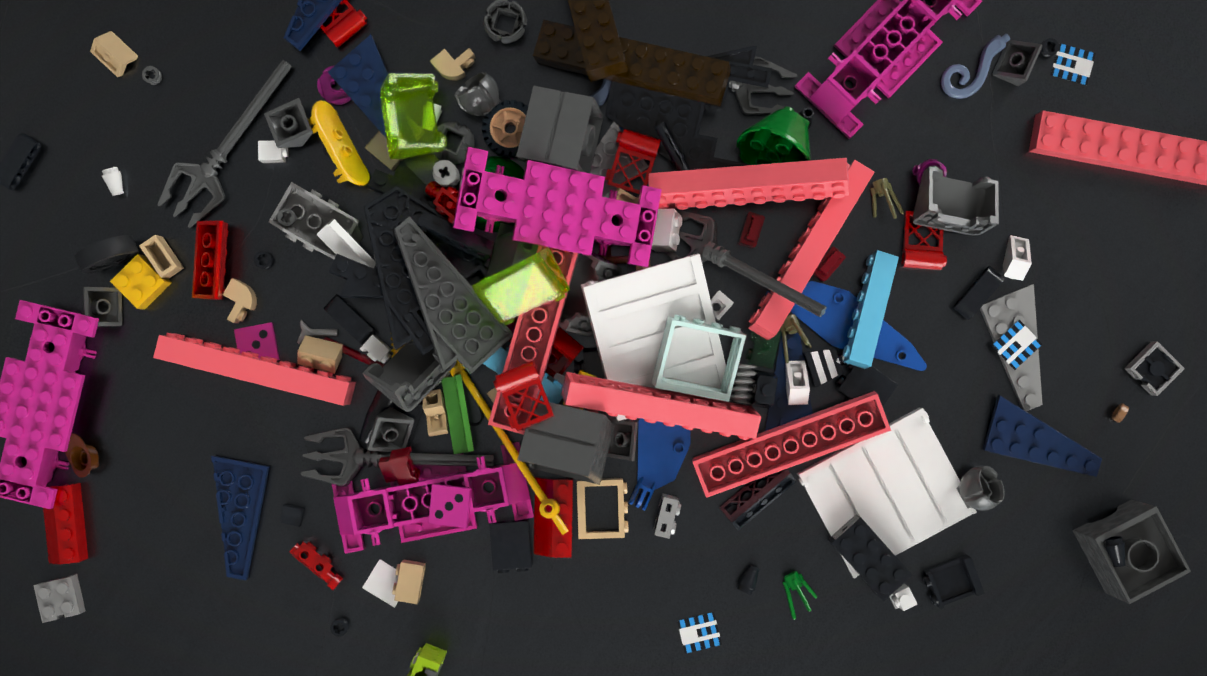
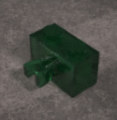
(763, 350)

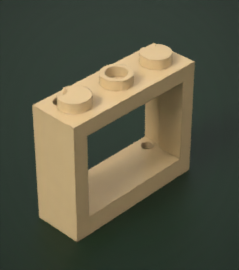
(622, 508)

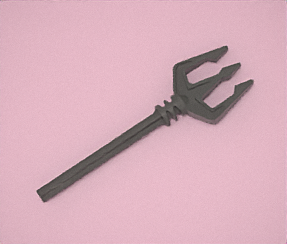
(743, 90)
(205, 174)
(709, 250)
(355, 457)

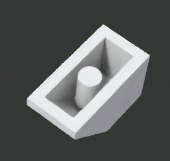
(1017, 258)
(797, 383)

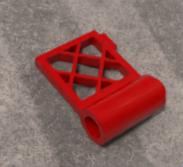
(344, 25)
(634, 145)
(922, 256)
(514, 382)

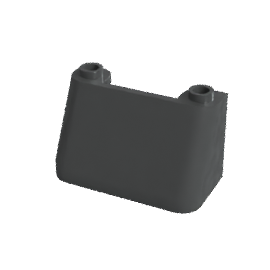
(956, 203)
(587, 268)
(407, 376)

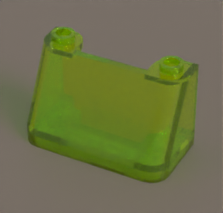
(410, 115)
(522, 286)

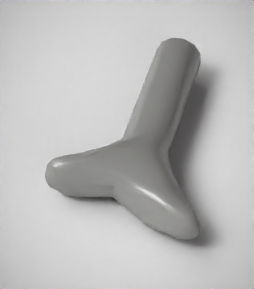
(315, 332)

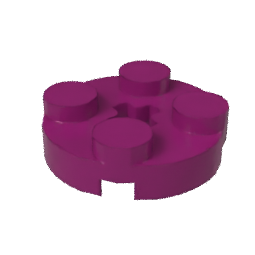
(330, 94)

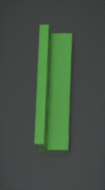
(457, 414)

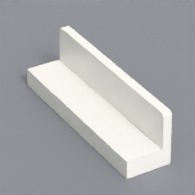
(342, 243)

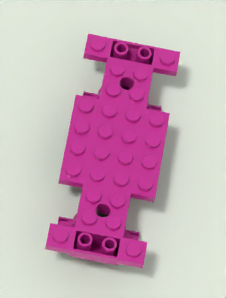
(879, 52)
(556, 208)
(41, 401)
(410, 503)

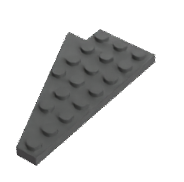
(452, 311)

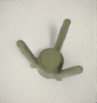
(884, 188)
(792, 326)

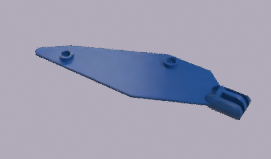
(838, 319)
(659, 458)

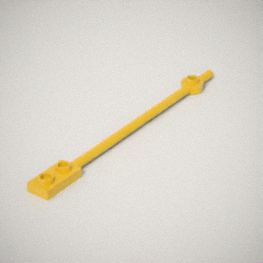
(459, 369)

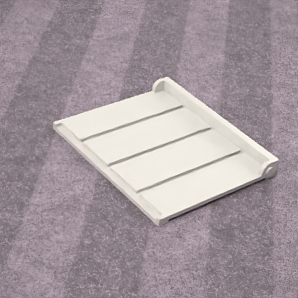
(631, 317)
(892, 482)

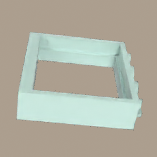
(695, 389)

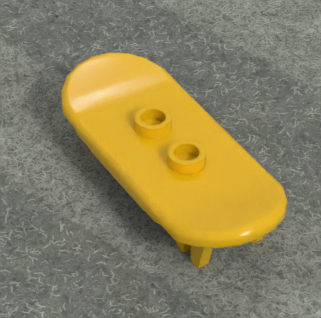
(338, 144)

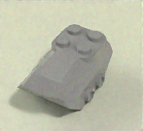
(312, 216)

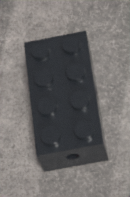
(870, 557)

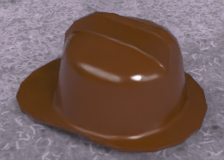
(81, 456)

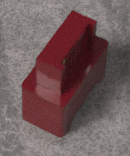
(751, 230)
(829, 264)
(399, 467)

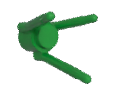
(793, 581)

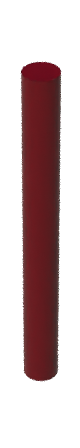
(355, 354)

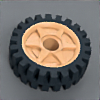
(495, 124)

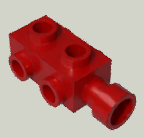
(443, 199)
(314, 559)

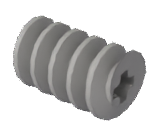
(444, 167)
(742, 384)

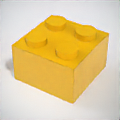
(140, 282)

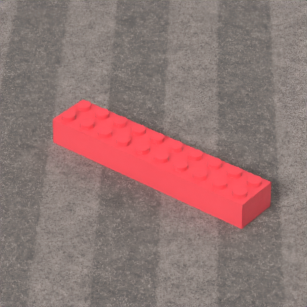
(1119, 147)
(752, 184)
(809, 253)
(533, 342)
(250, 368)
(660, 405)
(791, 444)

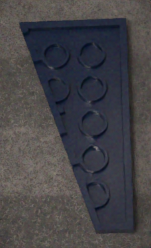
(307, 20)
(361, 78)
(781, 412)
(1028, 438)
(239, 503)

